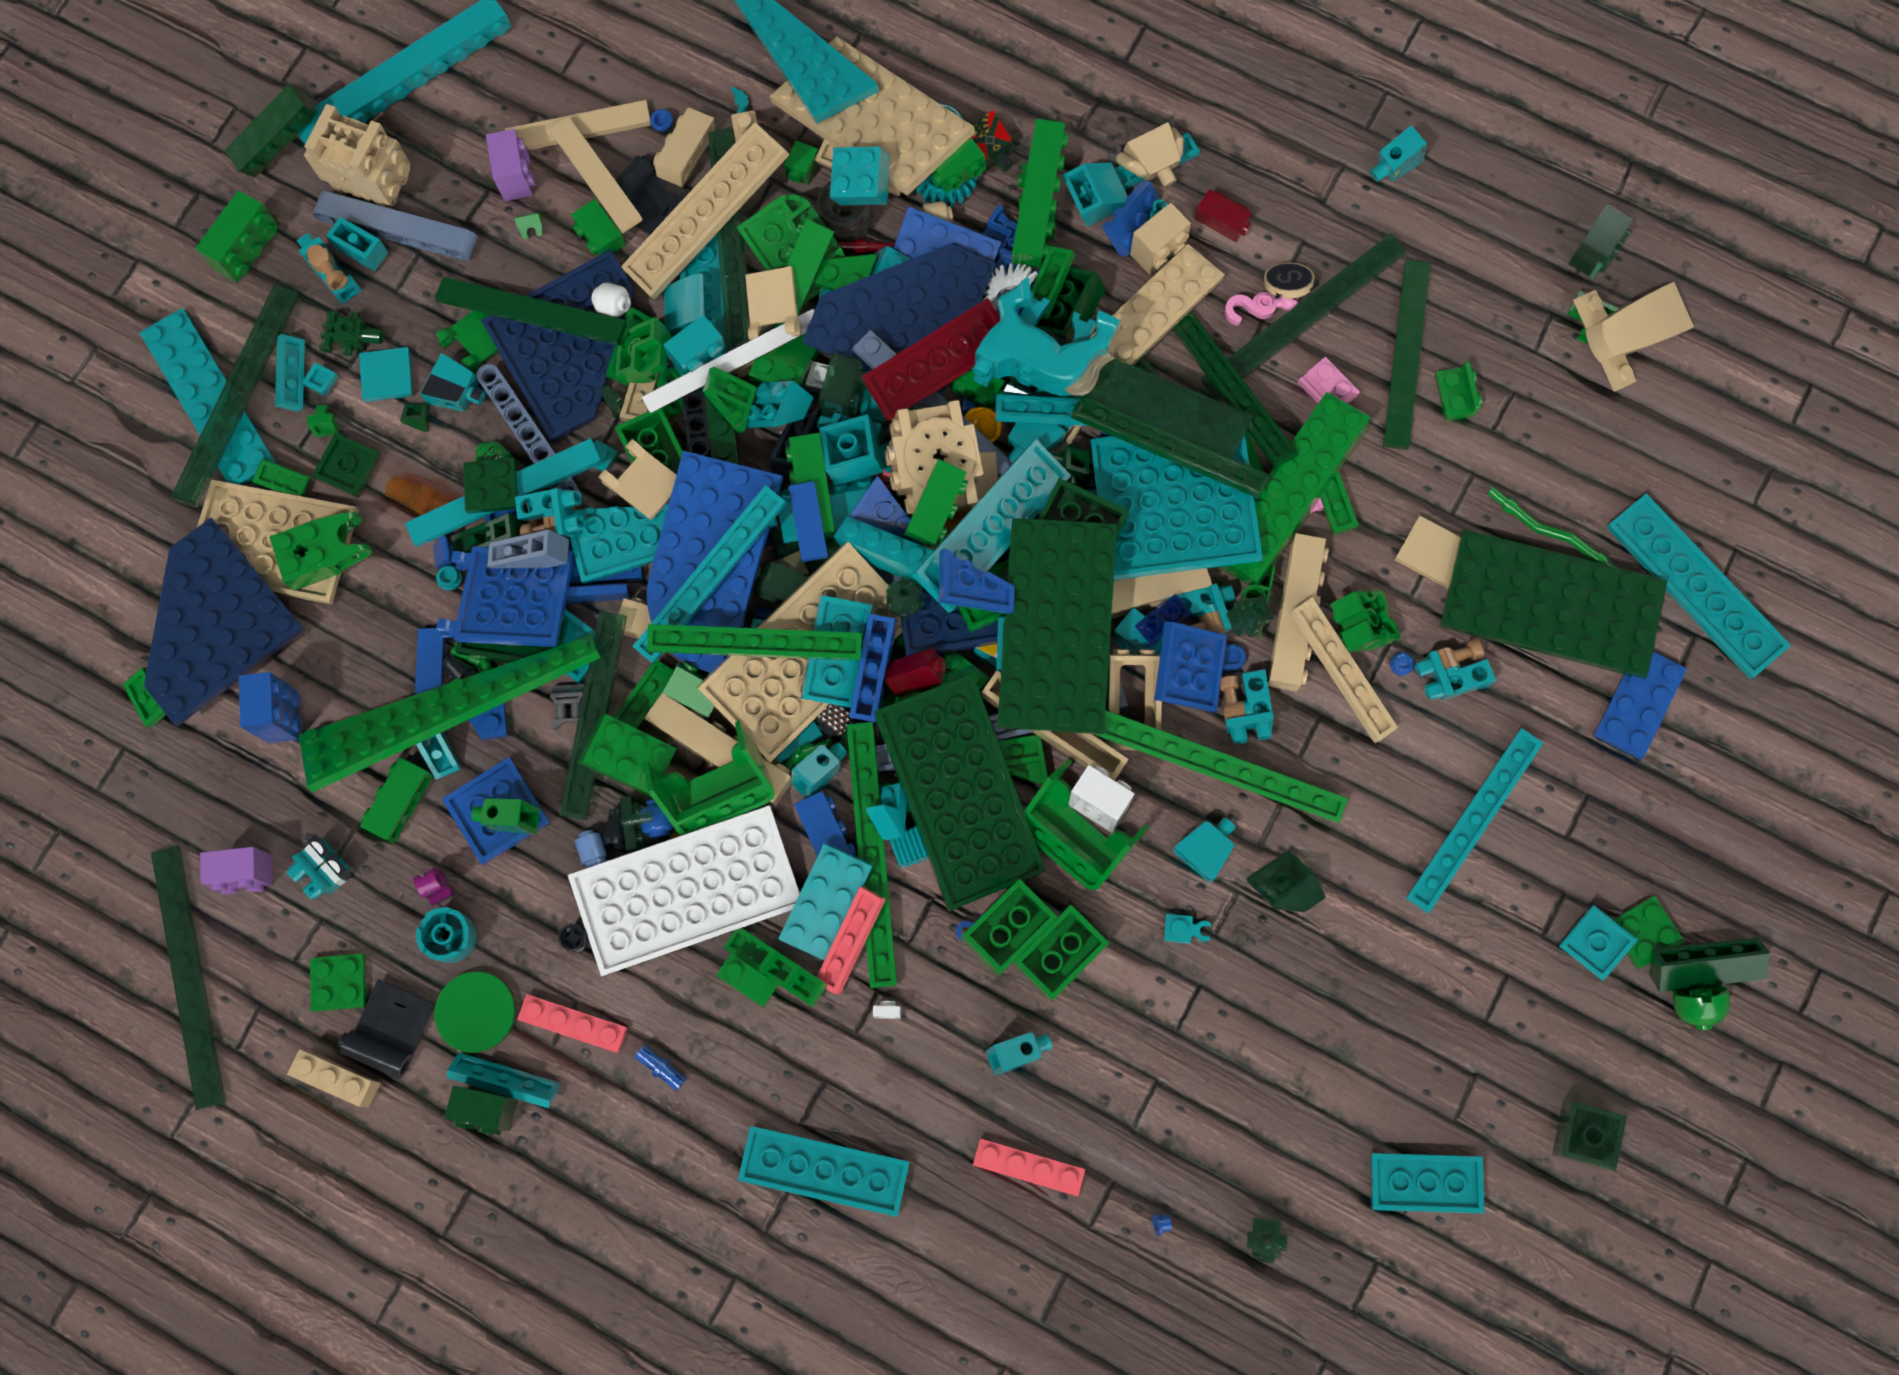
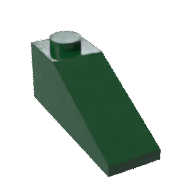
(498, 529)

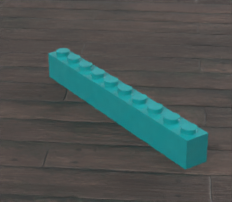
(416, 64)

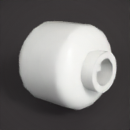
(611, 300)

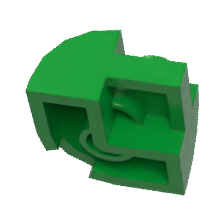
(643, 352)

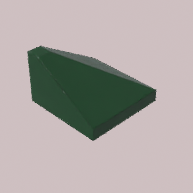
(416, 416)

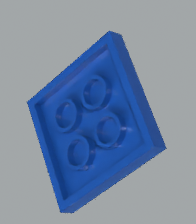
(1190, 667)
(498, 782)

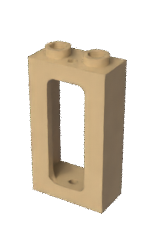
(1152, 708)

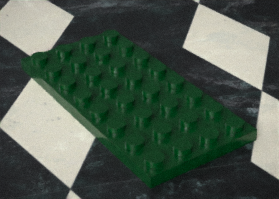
(1554, 604)
(1059, 626)
(959, 791)

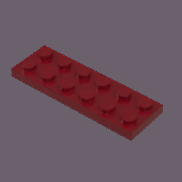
(930, 361)

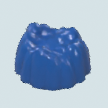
(661, 120)
(1401, 663)

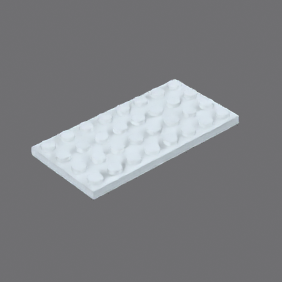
(685, 890)

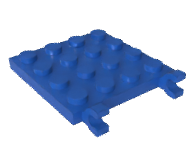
(509, 603)

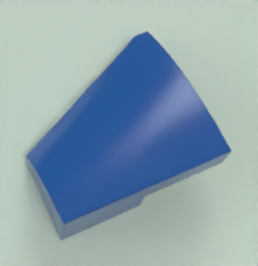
(1003, 230)

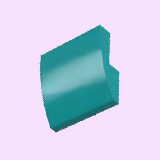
(683, 303)

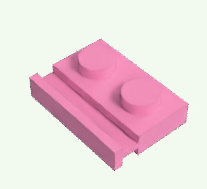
(1327, 378)

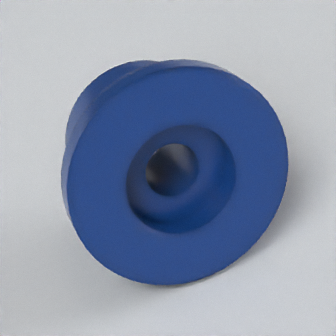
(966, 405)
(1161, 1223)

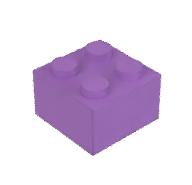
(510, 164)
(236, 870)

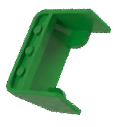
(717, 794)
(1072, 839)

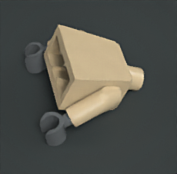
(1152, 154)

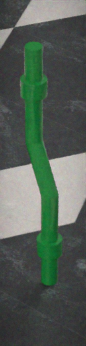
(1511, 506)

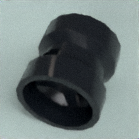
(569, 937)

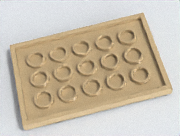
(254, 514)

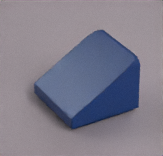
(443, 552)

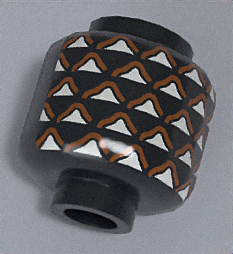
(834, 720)

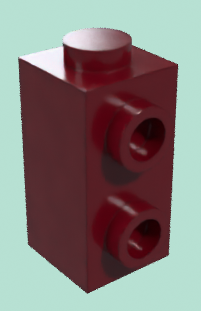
(1223, 215)
(915, 672)

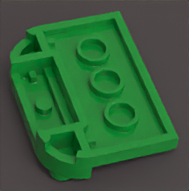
(773, 231)

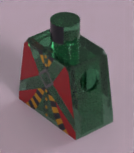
(993, 142)

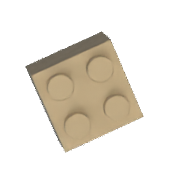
(1160, 239)

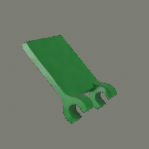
(473, 337)

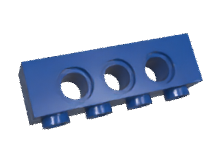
(873, 667)

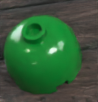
(1702, 1005)

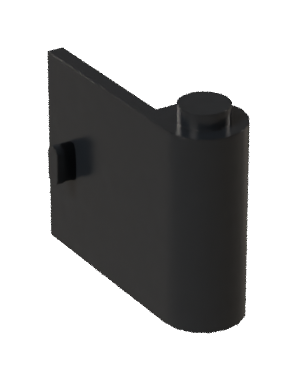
(649, 194)
(388, 1032)

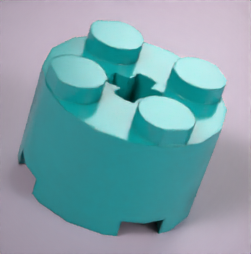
(433, 927)

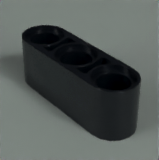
(693, 417)

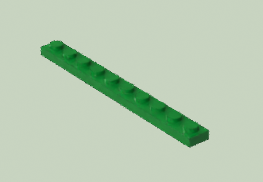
(1223, 767)
(872, 850)

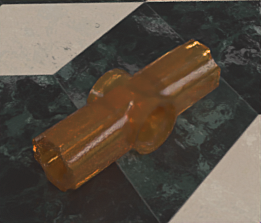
(417, 497)

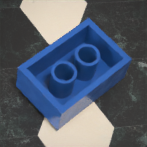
(269, 707)

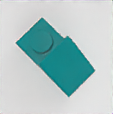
(891, 815)

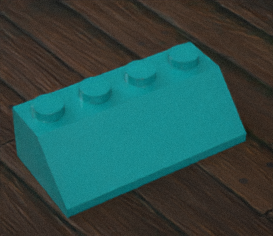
(843, 501)

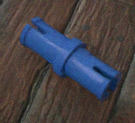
(660, 1067)

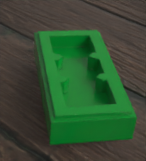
(281, 479)

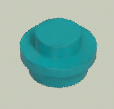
(449, 578)

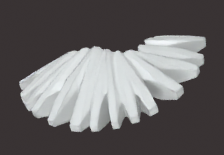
(1005, 282)

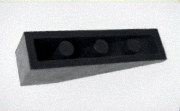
(806, 426)

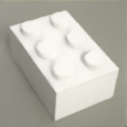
(1101, 798)

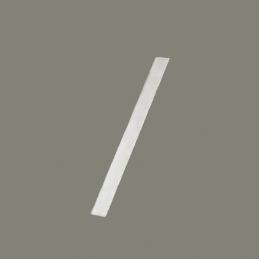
(726, 363)

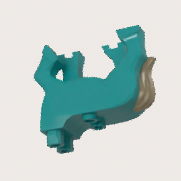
(1033, 356)

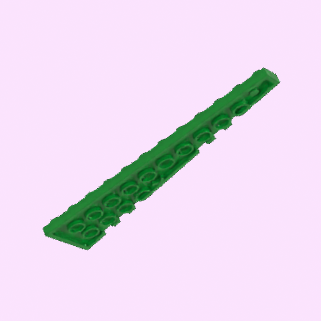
(377, 734)

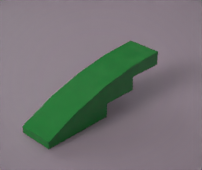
(775, 966)

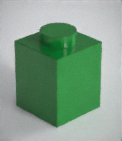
(801, 163)

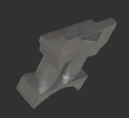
(561, 697)

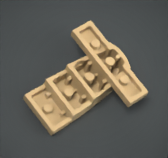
(1631, 328)

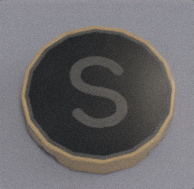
(1289, 279)

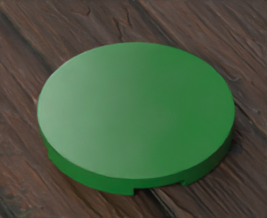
(475, 1012)

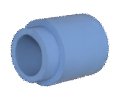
(590, 849)

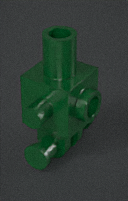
(348, 333)
(1078, 465)

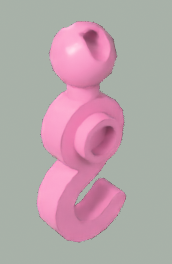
(1261, 306)

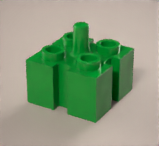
(1364, 621)

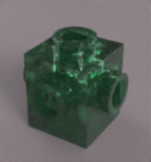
(906, 605)
(1249, 616)
(1267, 1230)

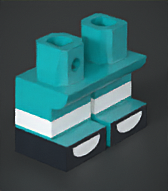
(322, 866)

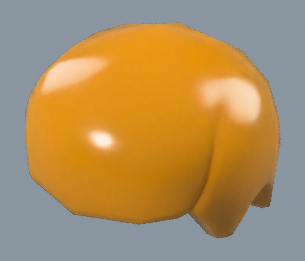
(984, 422)

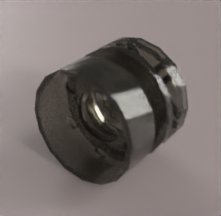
(847, 221)

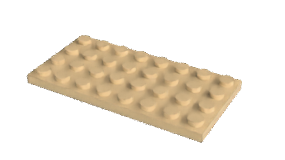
(897, 118)
(768, 689)

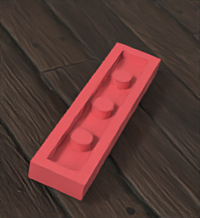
(850, 939)
(572, 1023)
(1029, 1167)

